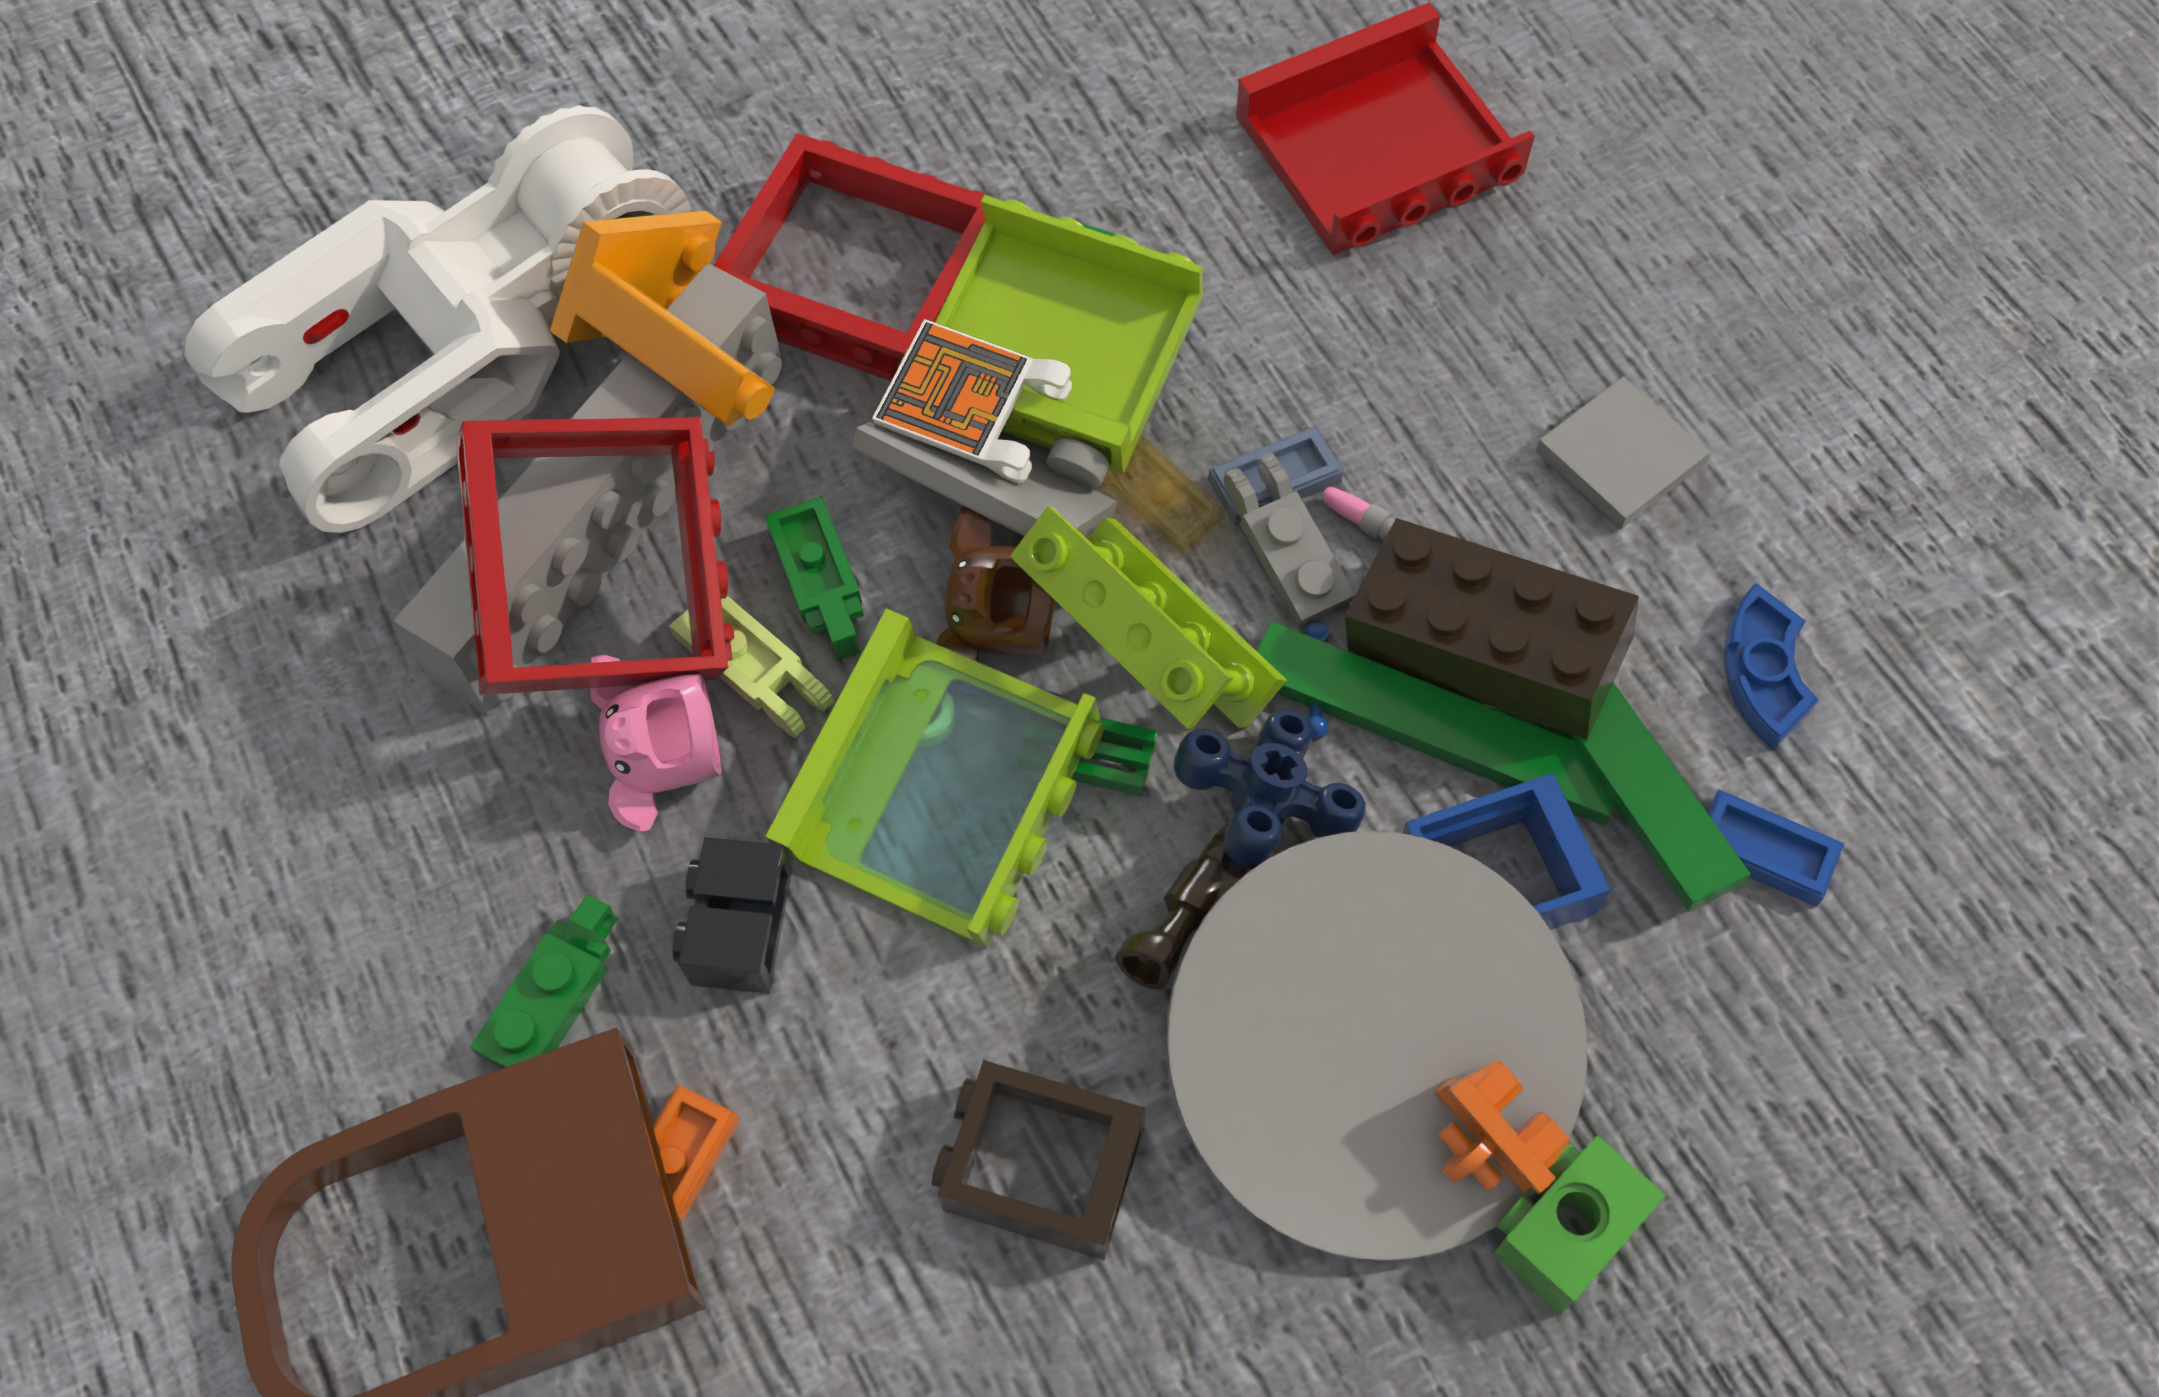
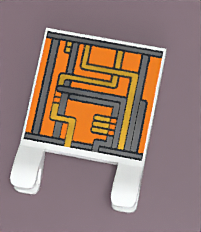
(960, 394)

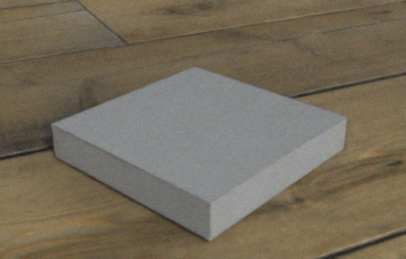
(1622, 452)

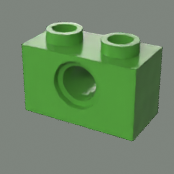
(1611, 1198)

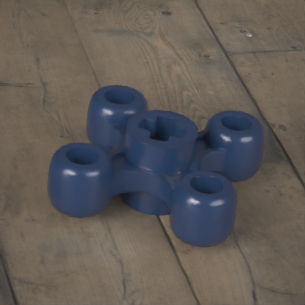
(1267, 786)

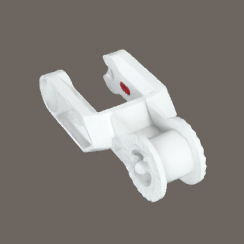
(465, 280)

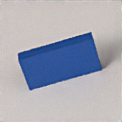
(1776, 848)

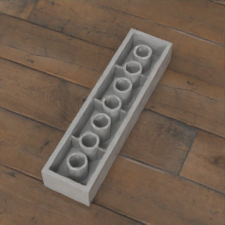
(583, 514)

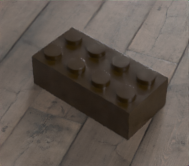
(1492, 626)

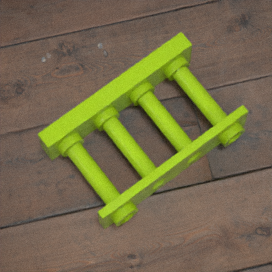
(1148, 620)

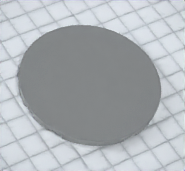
(1333, 1011)

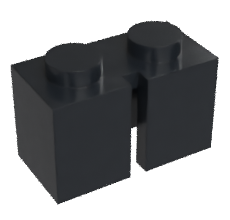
(735, 915)

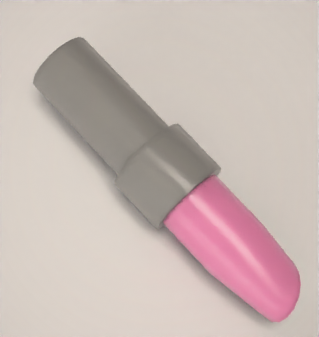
(1370, 518)

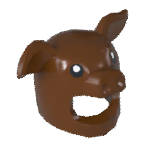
(990, 597)

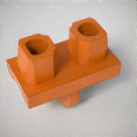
(1519, 1154)

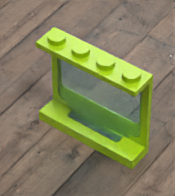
(936, 782)

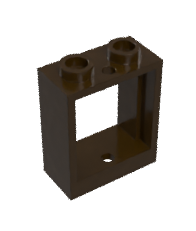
(973, 1107)

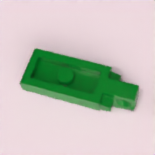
(818, 572)
(549, 988)

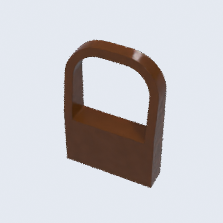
(567, 1202)

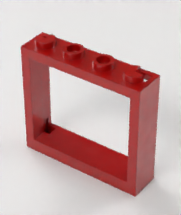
(823, 328)
(698, 525)

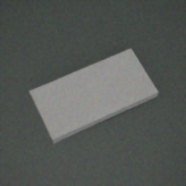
(982, 489)

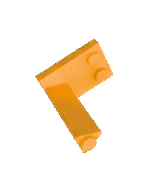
(621, 290)

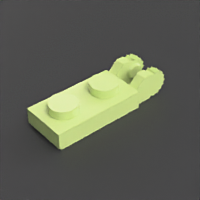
(762, 668)

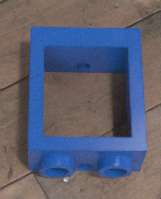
(1553, 830)

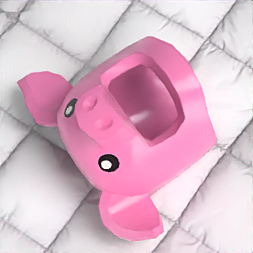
(654, 741)

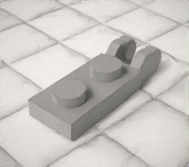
(1289, 544)

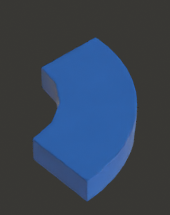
(1763, 667)

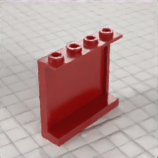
(1377, 130)

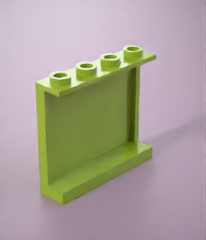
(1081, 301)

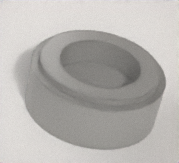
(1078, 462)

